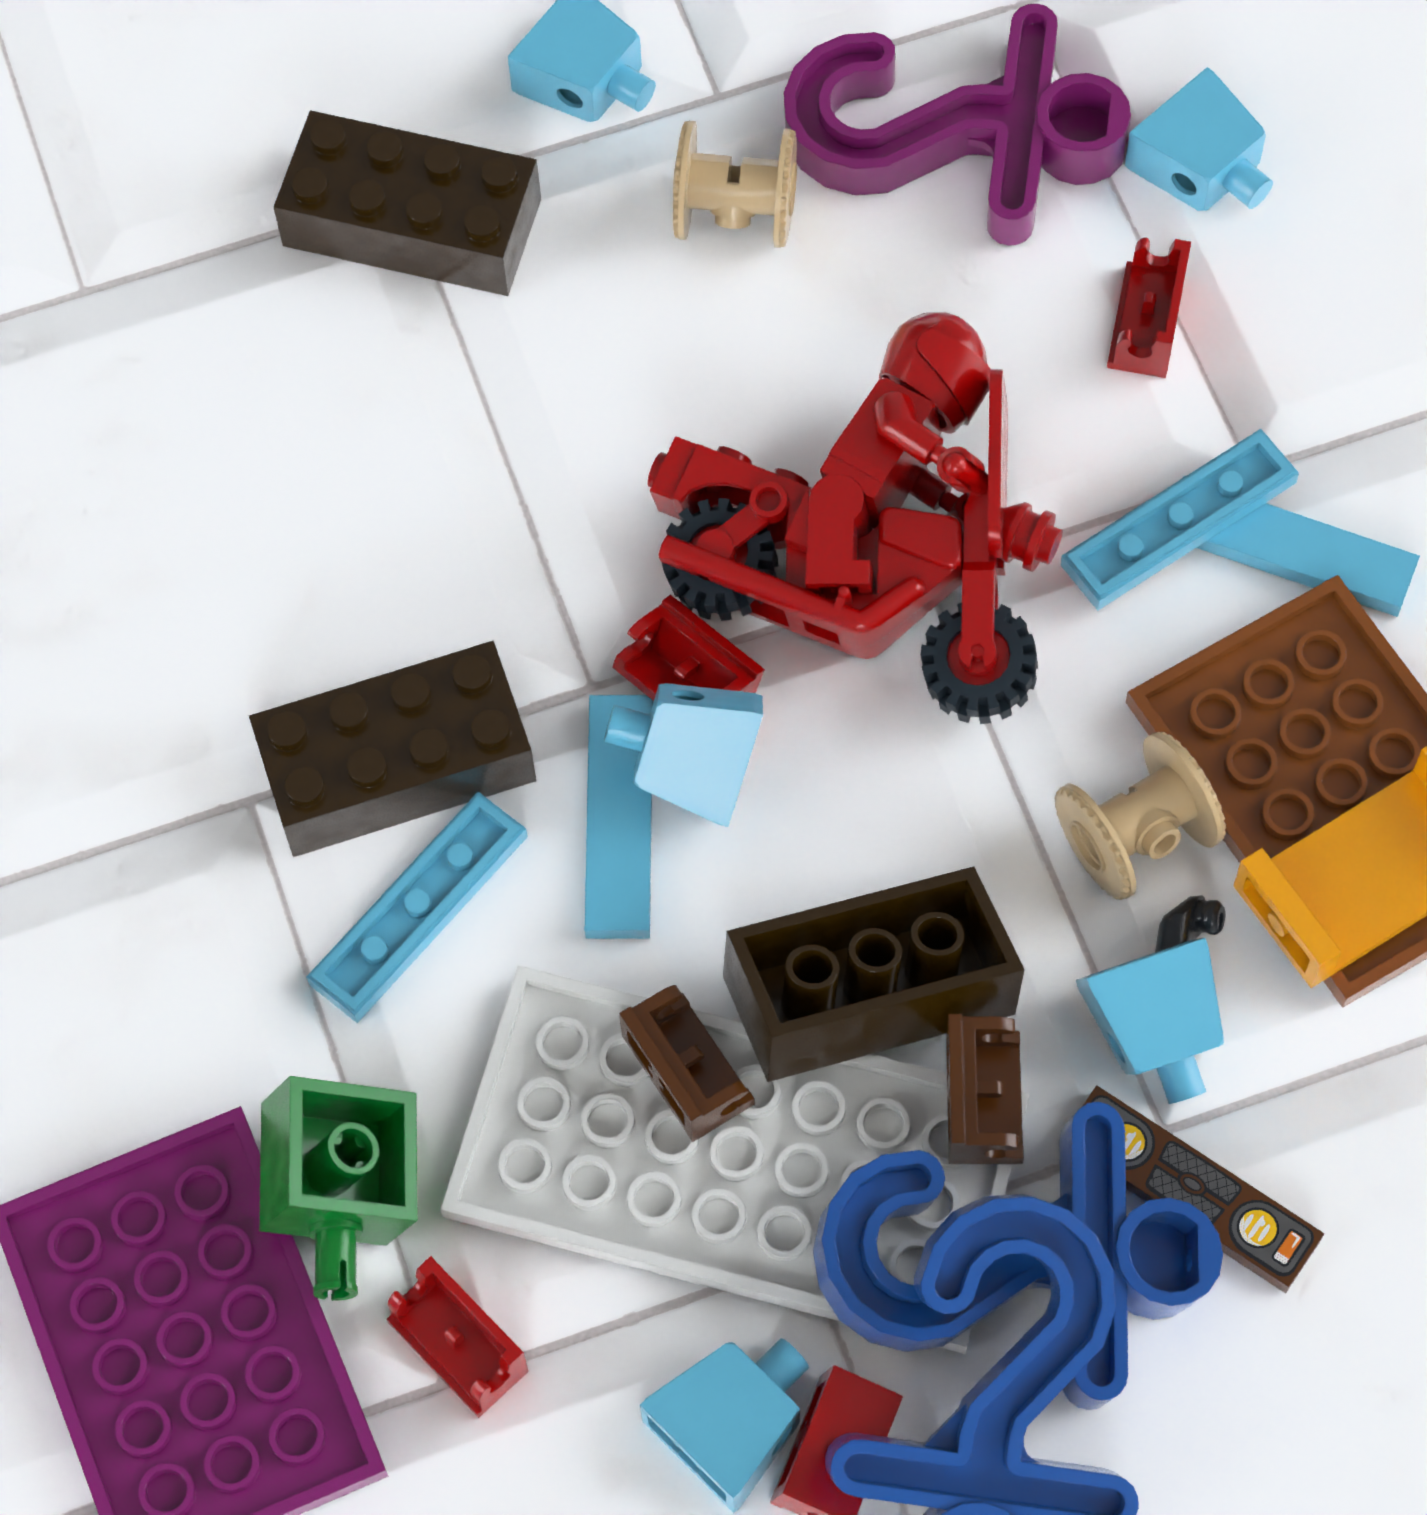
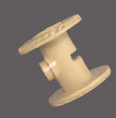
(734, 191)
(1144, 818)

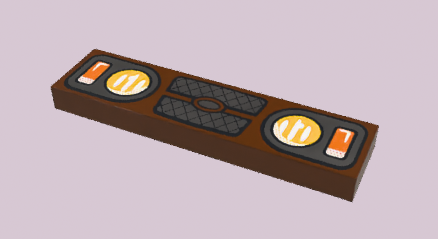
(1249, 1223)

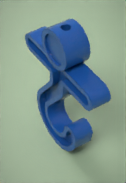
(1159, 1252)
(979, 1453)

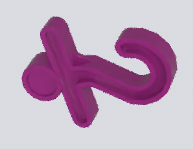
(1020, 119)

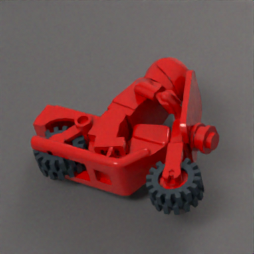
(862, 583)

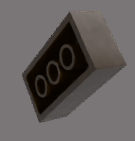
(408, 202)
(393, 748)
(870, 972)

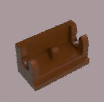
(684, 1062)
(983, 1090)

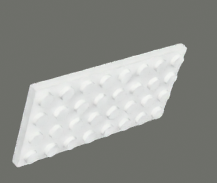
(592, 1160)

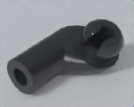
(1190, 920)

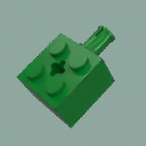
(338, 1171)

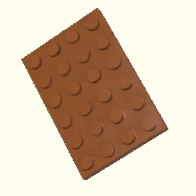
(1295, 731)

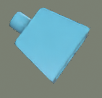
(580, 61)
(1201, 146)
(691, 746)
(1159, 1014)
(729, 1416)

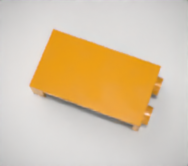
(1346, 881)

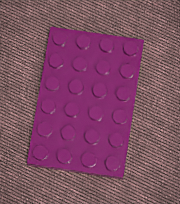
(186, 1334)

